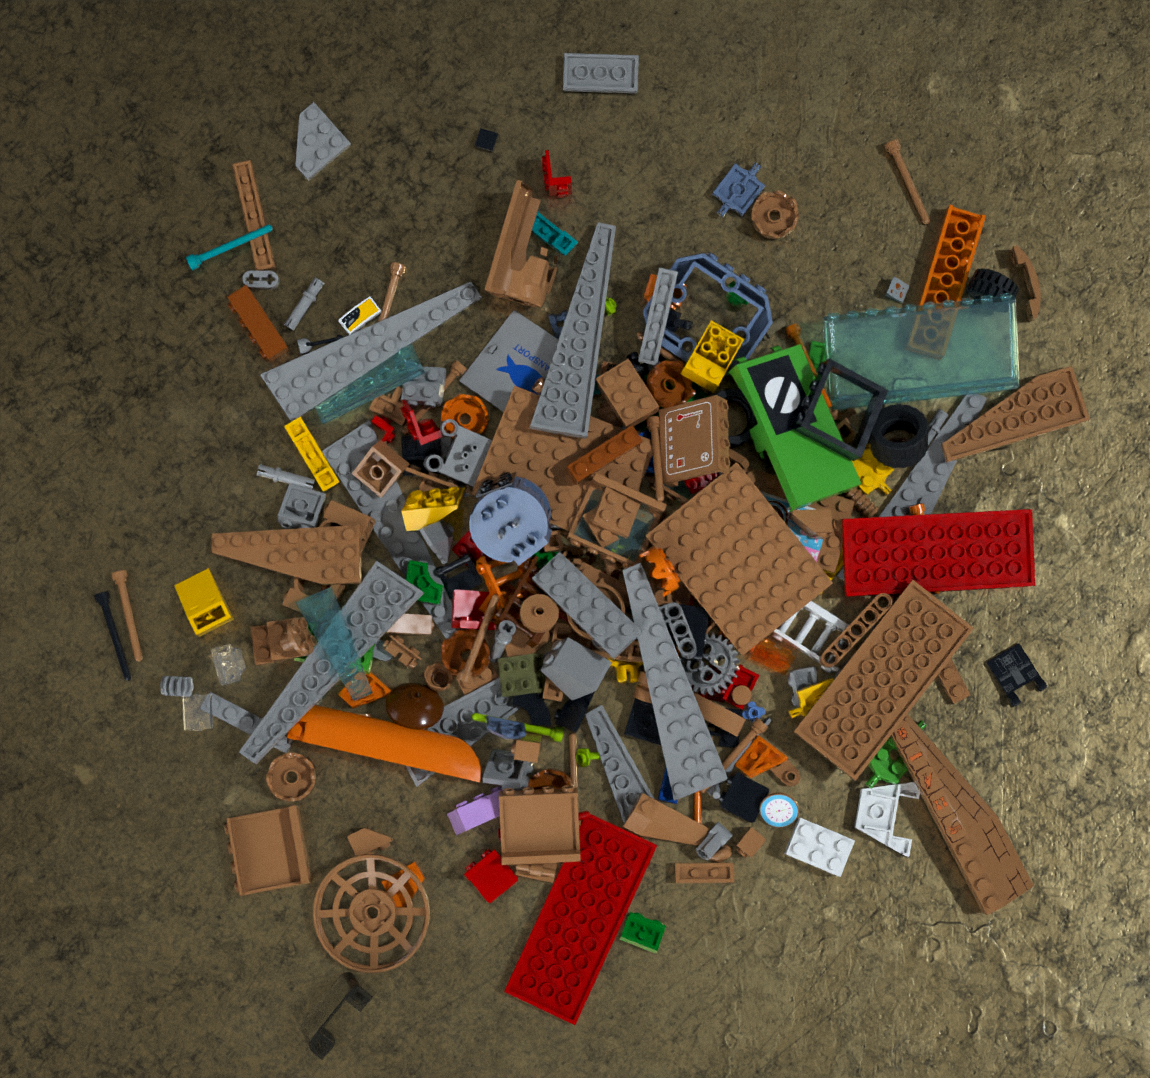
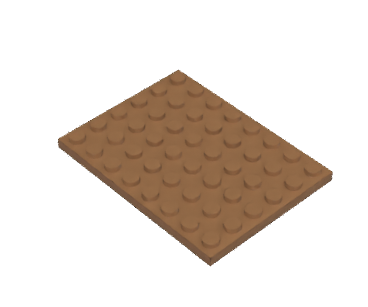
(545, 455)
(739, 558)

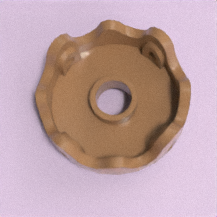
(779, 203)
(277, 777)

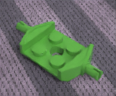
(886, 768)

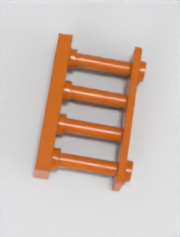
(484, 569)

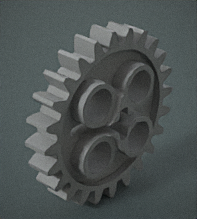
(720, 650)

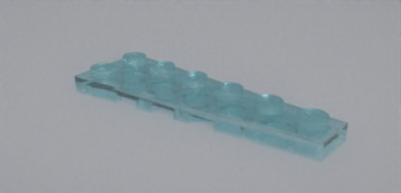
(378, 381)
(332, 633)

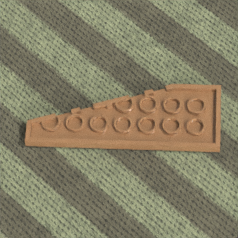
(1035, 409)
(311, 554)

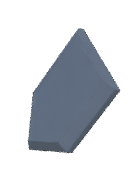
(505, 728)

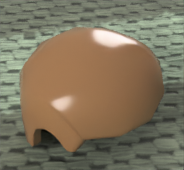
(438, 677)

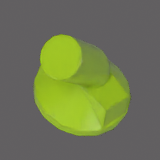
(610, 306)
(584, 756)

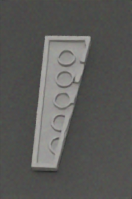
(619, 767)

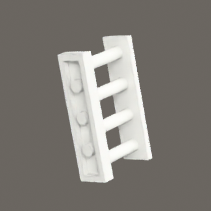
(832, 624)

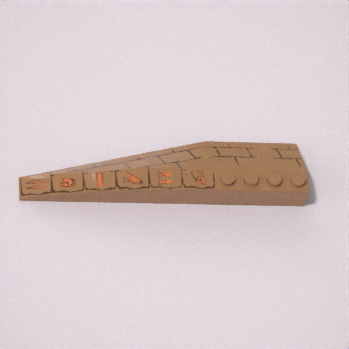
(964, 821)

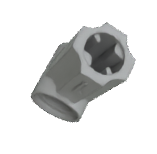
(716, 838)

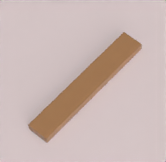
(253, 214)

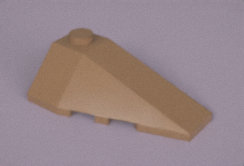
(662, 822)

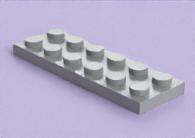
(587, 605)

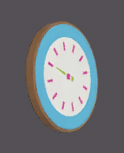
(779, 810)

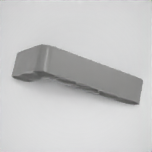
(674, 623)

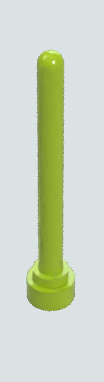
(555, 733)

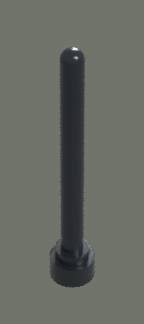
(103, 601)

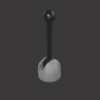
(305, 344)

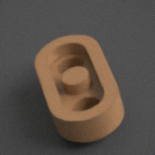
(783, 770)

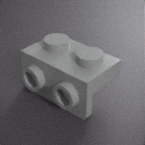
(800, 679)

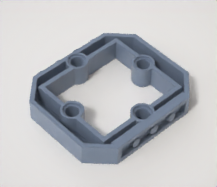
(753, 294)

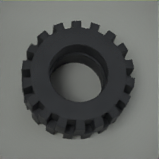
(990, 283)

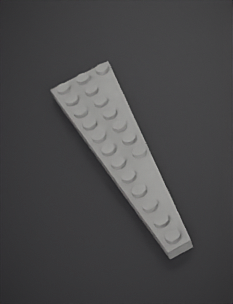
(325, 371)
(932, 472)
(389, 526)
(459, 723)
(683, 734)

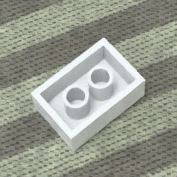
(819, 847)

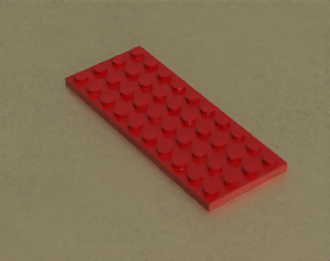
(938, 552)
(580, 920)

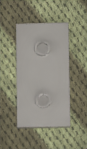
(600, 73)

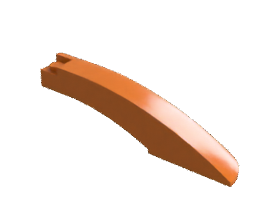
(387, 742)

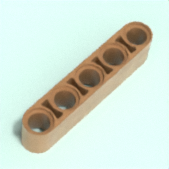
(864, 626)

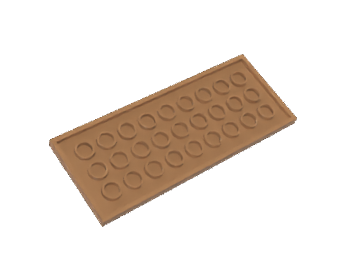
(883, 680)

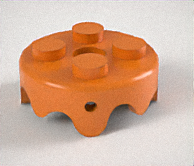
(468, 405)
(661, 569)

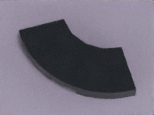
(535, 708)

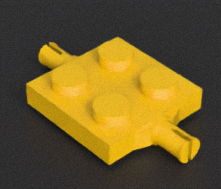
(871, 472)
(808, 697)

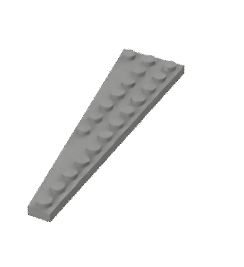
(570, 381)
(368, 615)

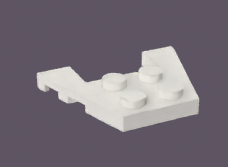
(878, 812)

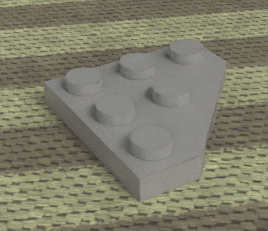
(317, 142)

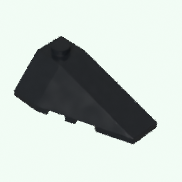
(573, 713)

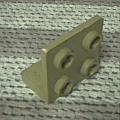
(521, 675)

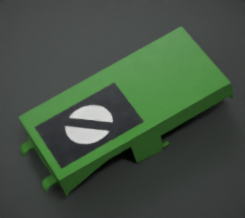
(775, 392)

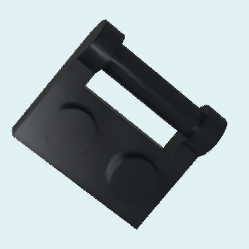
(464, 580)

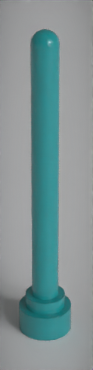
(196, 260)

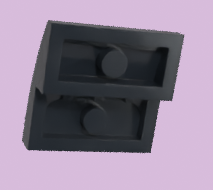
(415, 453)

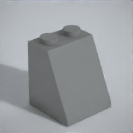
(574, 668)

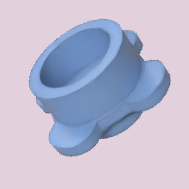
(752, 707)

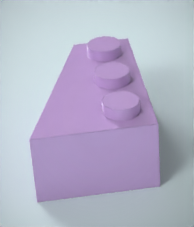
(475, 813)

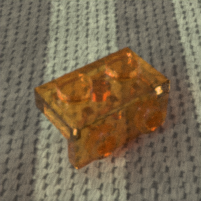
(773, 657)

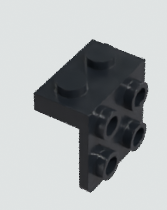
(743, 797)

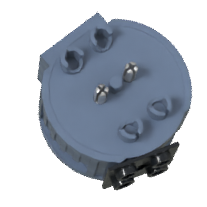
(510, 518)

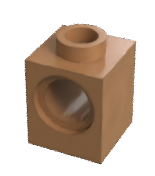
(750, 843)

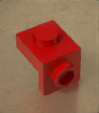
(384, 425)

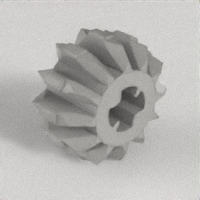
(176, 686)

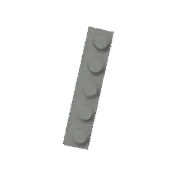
(658, 316)
(242, 719)

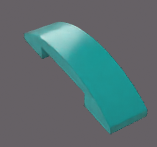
(552, 235)

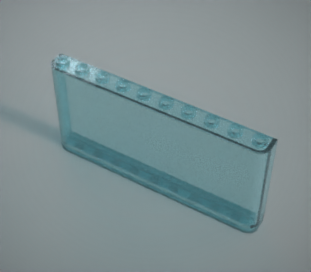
(925, 350)

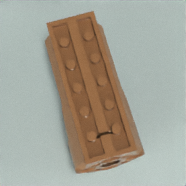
(510, 273)

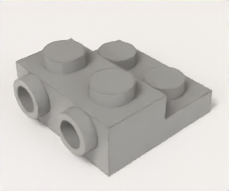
(426, 388)
(301, 507)
(506, 771)

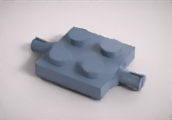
(738, 190)

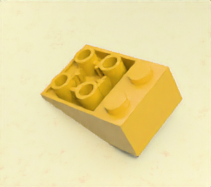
(712, 356)
(428, 507)
(203, 602)

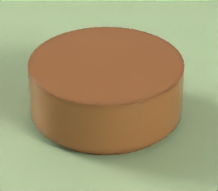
(741, 695)

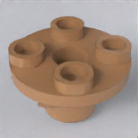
(298, 638)

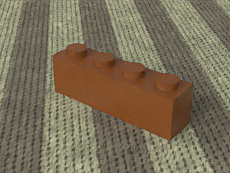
(258, 323)
(603, 455)

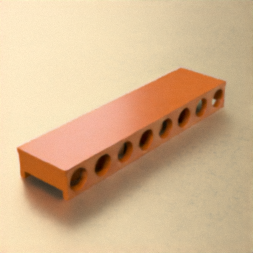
(952, 256)

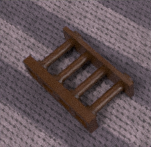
(501, 613)

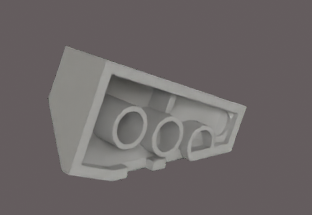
(439, 539)

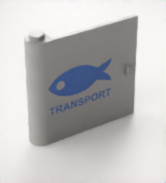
(519, 360)

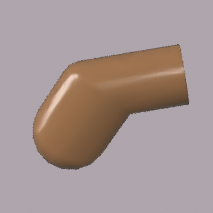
(839, 416)
(721, 855)

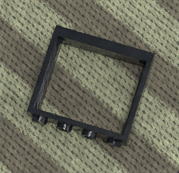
(809, 403)

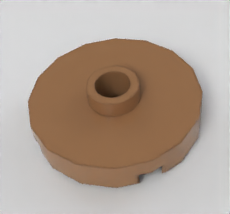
(534, 621)

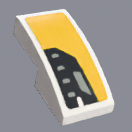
(359, 315)

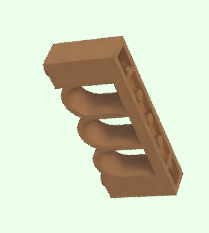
(335, 515)

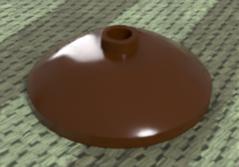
(414, 706)

